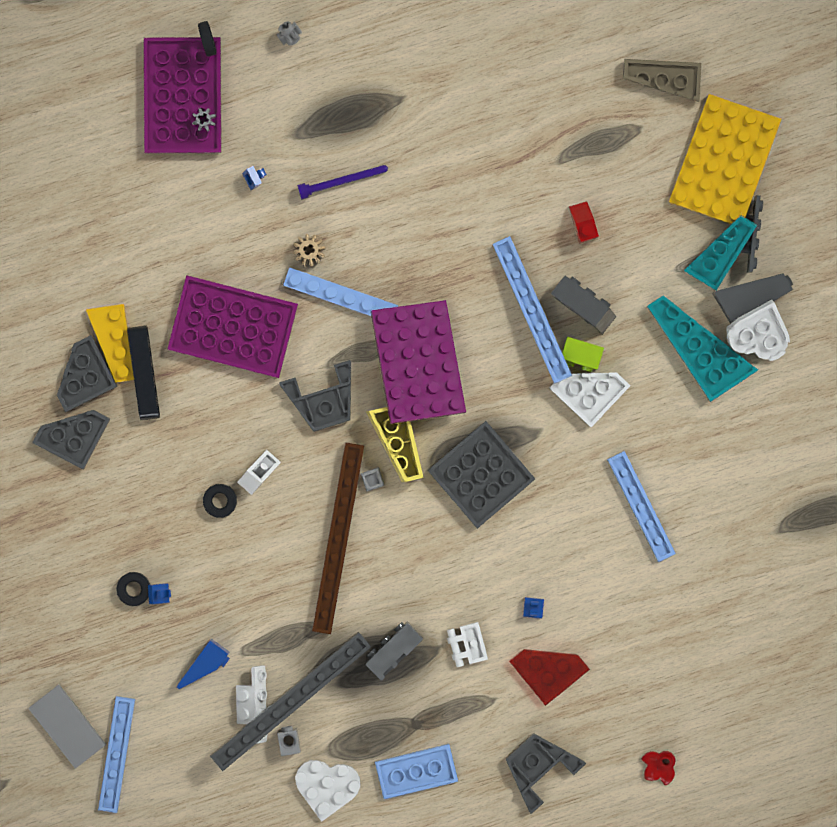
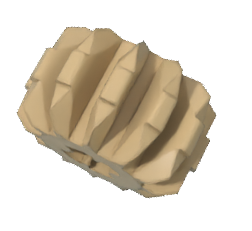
(311, 256)

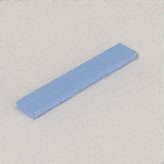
(641, 506)
(116, 754)

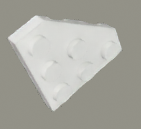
(590, 393)

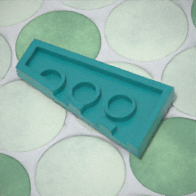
(720, 255)

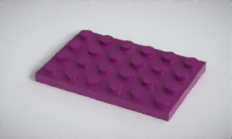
(177, 84)
(232, 326)
(418, 362)

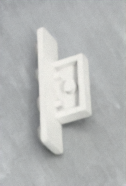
(252, 698)

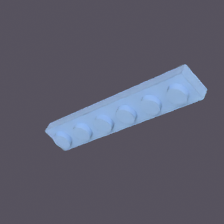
(334, 292)

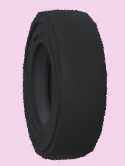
(207, 38)
(208, 500)
(125, 597)

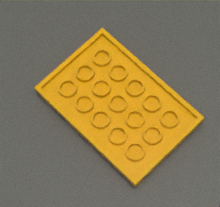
(725, 160)

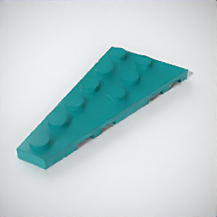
(705, 355)

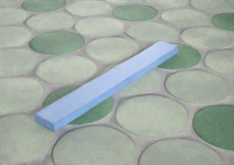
(532, 310)

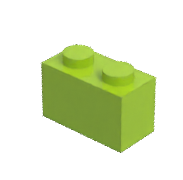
(582, 353)

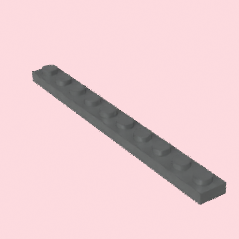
(290, 701)

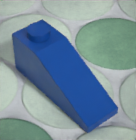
(208, 661)

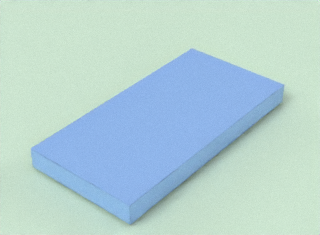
(416, 771)

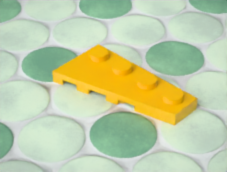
(112, 334)

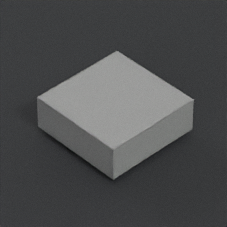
(372, 479)

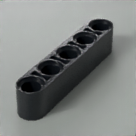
(143, 372)

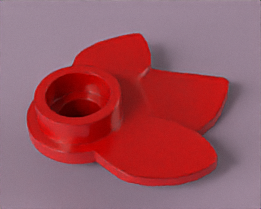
(657, 768)

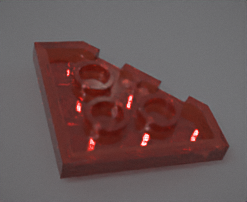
(548, 671)

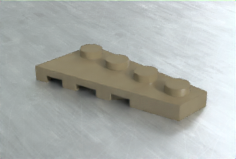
(668, 76)

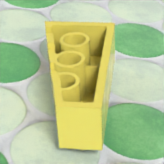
(398, 443)

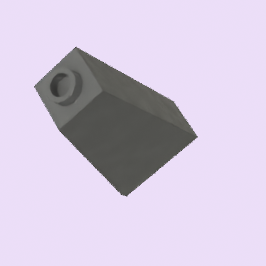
(745, 297)

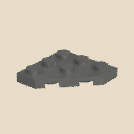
(84, 375)
(73, 437)

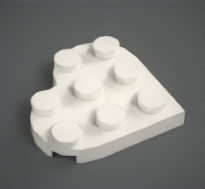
(759, 332)
(327, 787)

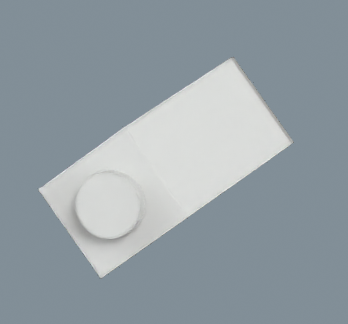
(259, 472)

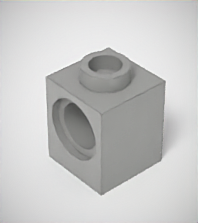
(289, 749)

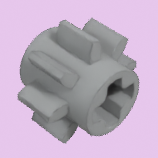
(289, 33)
(202, 114)

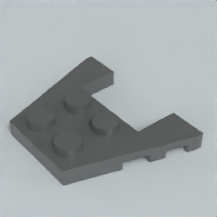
(325, 406)
(533, 761)

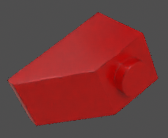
(583, 222)

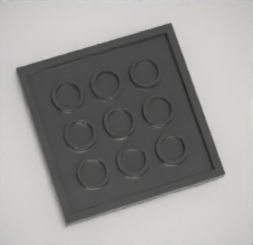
(481, 474)

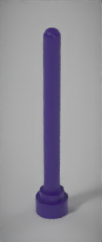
(306, 190)

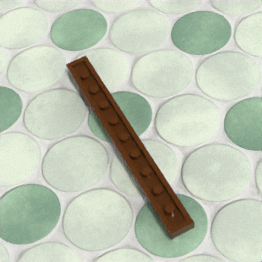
(338, 538)

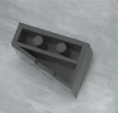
(584, 303)
(393, 649)

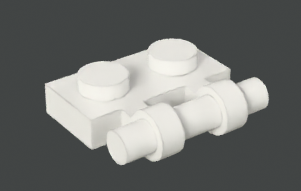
(473, 644)

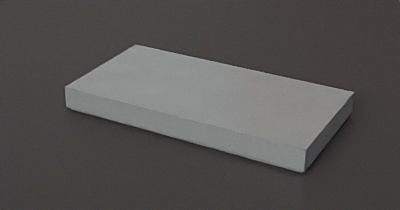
(67, 726)

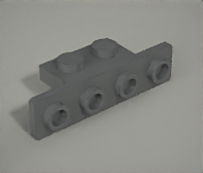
(753, 242)

